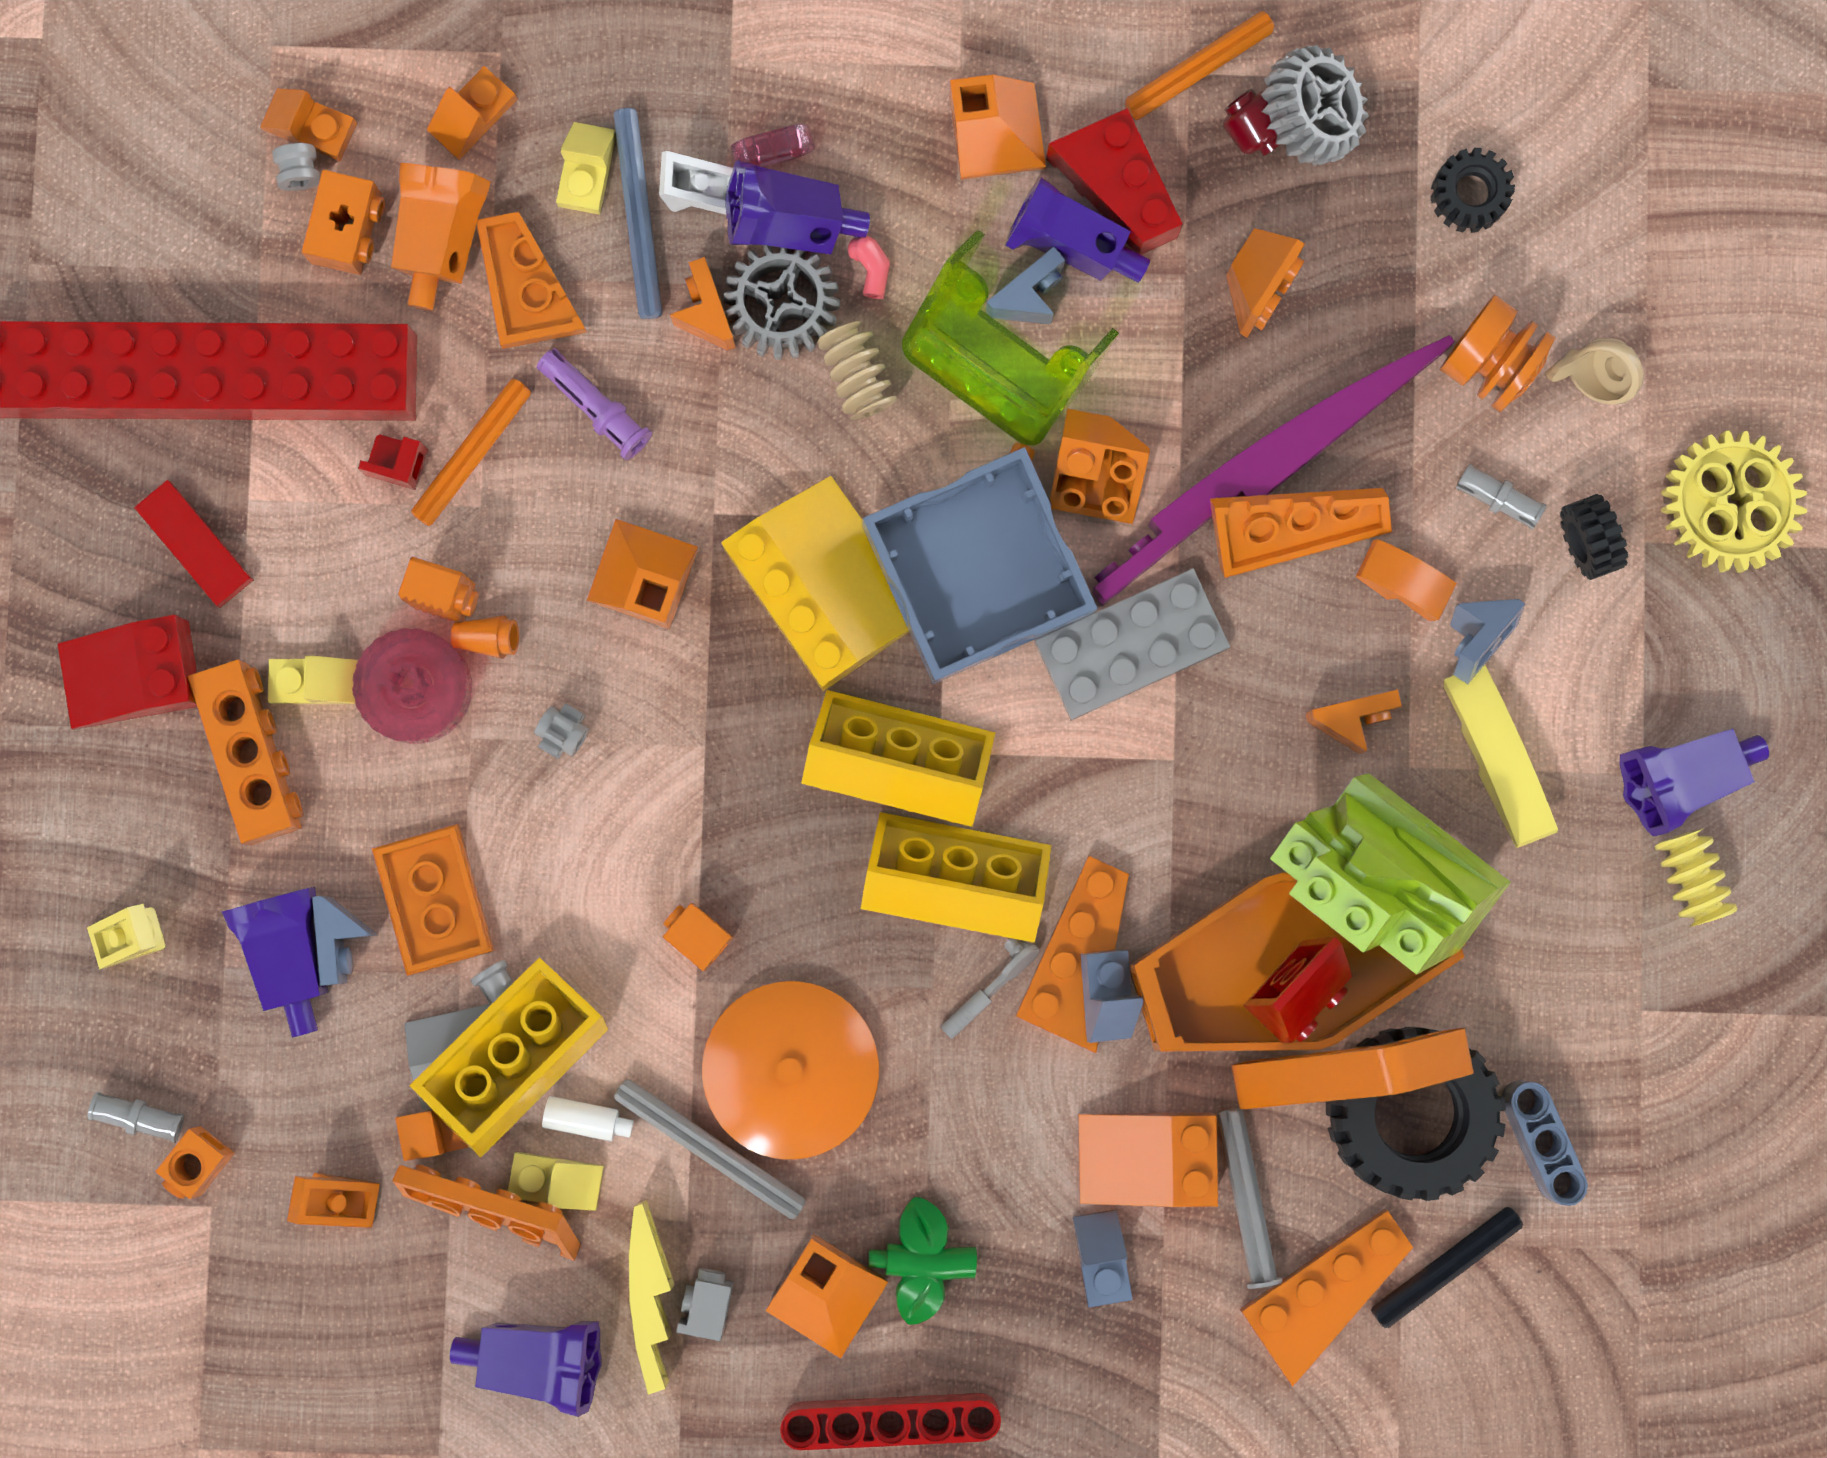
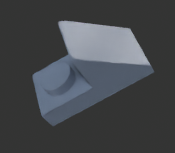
(1019, 298)
(1485, 630)
(332, 926)
(1108, 1001)
(1102, 1258)

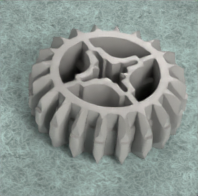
(1315, 105)
(797, 309)

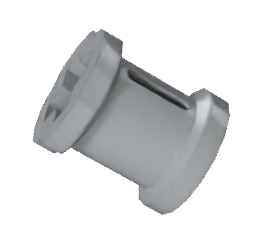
(493, 980)

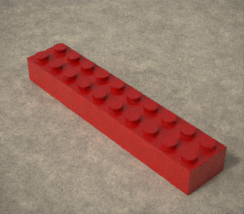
(208, 371)

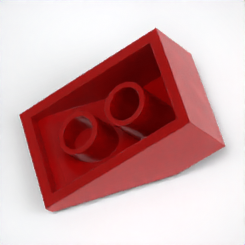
(128, 671)
(1301, 989)

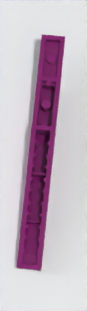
(1266, 464)

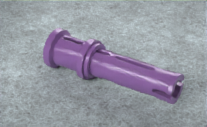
(607, 416)

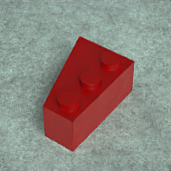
(1119, 179)

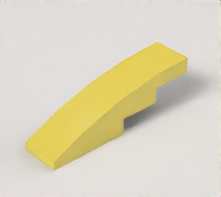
(1501, 758)
(647, 1279)

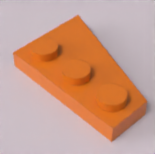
(522, 286)

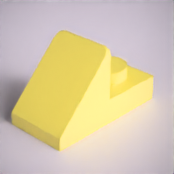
(586, 167)
(311, 680)
(126, 936)
(556, 1181)

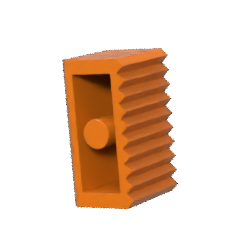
(438, 590)

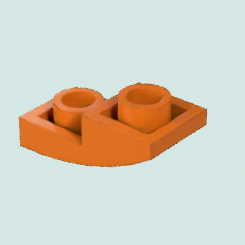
(1406, 578)

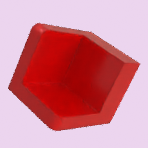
(395, 461)

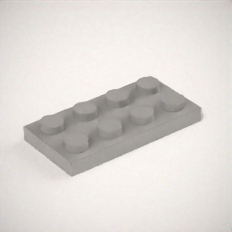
(1132, 644)

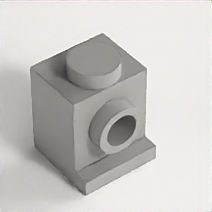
(706, 1305)

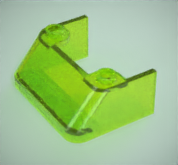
(988, 362)

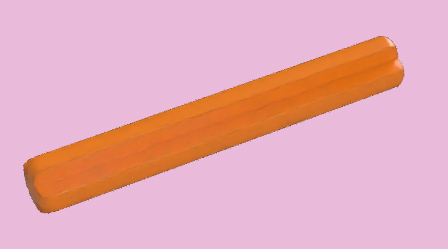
(1199, 65)
(471, 452)

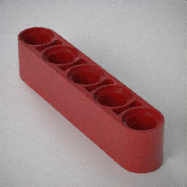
(870, 1433)

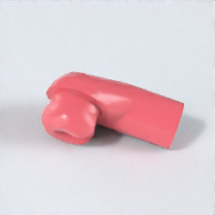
(875, 262)

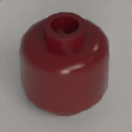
(1249, 125)

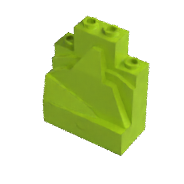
(1388, 876)

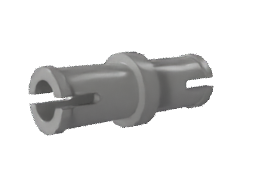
(1501, 496)
(135, 1117)

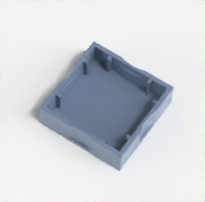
(978, 566)

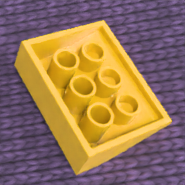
(819, 581)

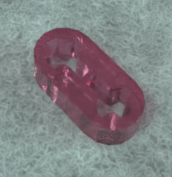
(774, 146)

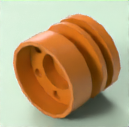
(1498, 353)

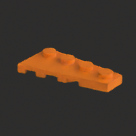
(1283, 527)
(1085, 926)
(488, 1209)
(1323, 1295)

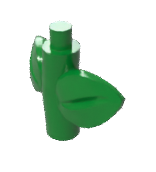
(923, 1261)

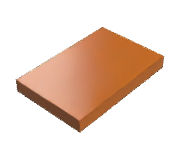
(432, 900)

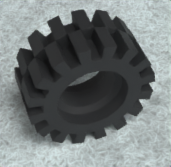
(1476, 165)
(1594, 536)

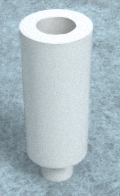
(585, 1119)

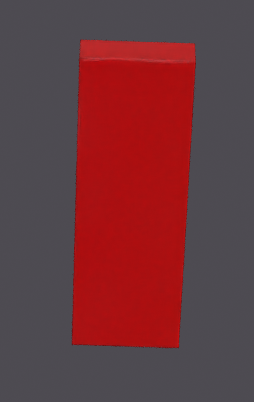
(193, 543)

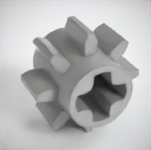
(561, 731)

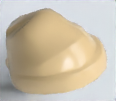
(1602, 371)

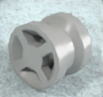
(296, 166)

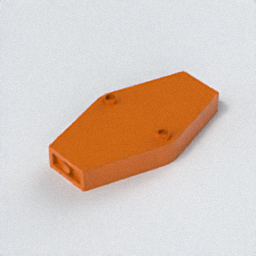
(1210, 969)

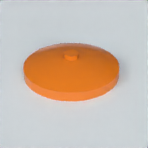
(790, 1070)

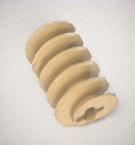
(855, 371)

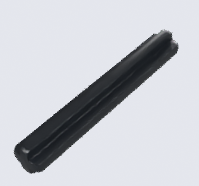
(1447, 1267)

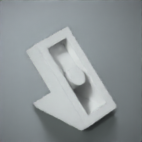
(693, 183)

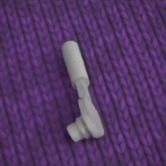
(1022, 956)

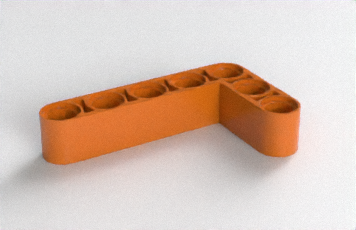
(1353, 1071)

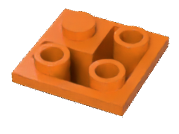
(995, 126)
(1261, 269)
(1098, 468)
(642, 573)
(827, 1295)

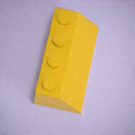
(898, 758)
(956, 877)
(509, 1057)

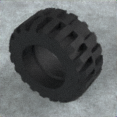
(1447, 1166)

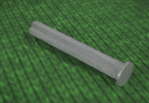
(1247, 1199)

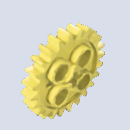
(1772, 499)

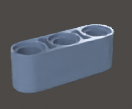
(1560, 1156)

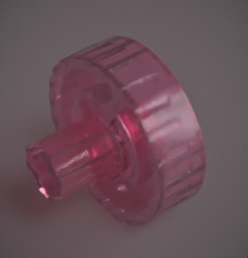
(406, 651)

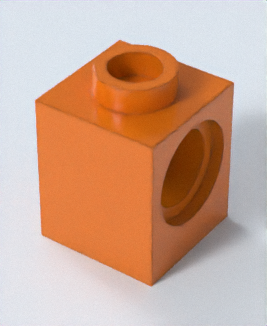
(696, 935)
(212, 1156)

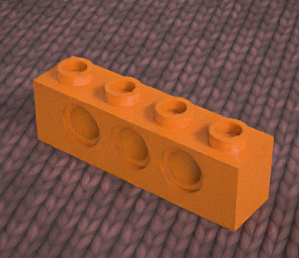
(213, 693)

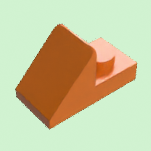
(471, 112)
(301, 120)
(707, 318)
(1343, 719)
(426, 1135)
(333, 1201)

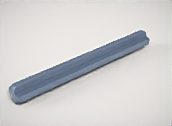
(637, 213)

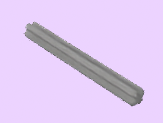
(709, 1149)

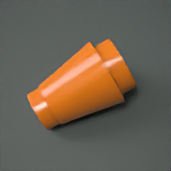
(487, 636)

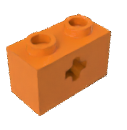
(335, 201)

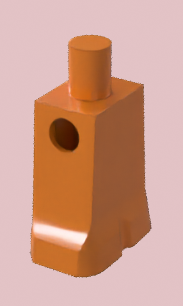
(435, 227)

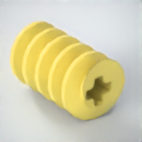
(1696, 877)

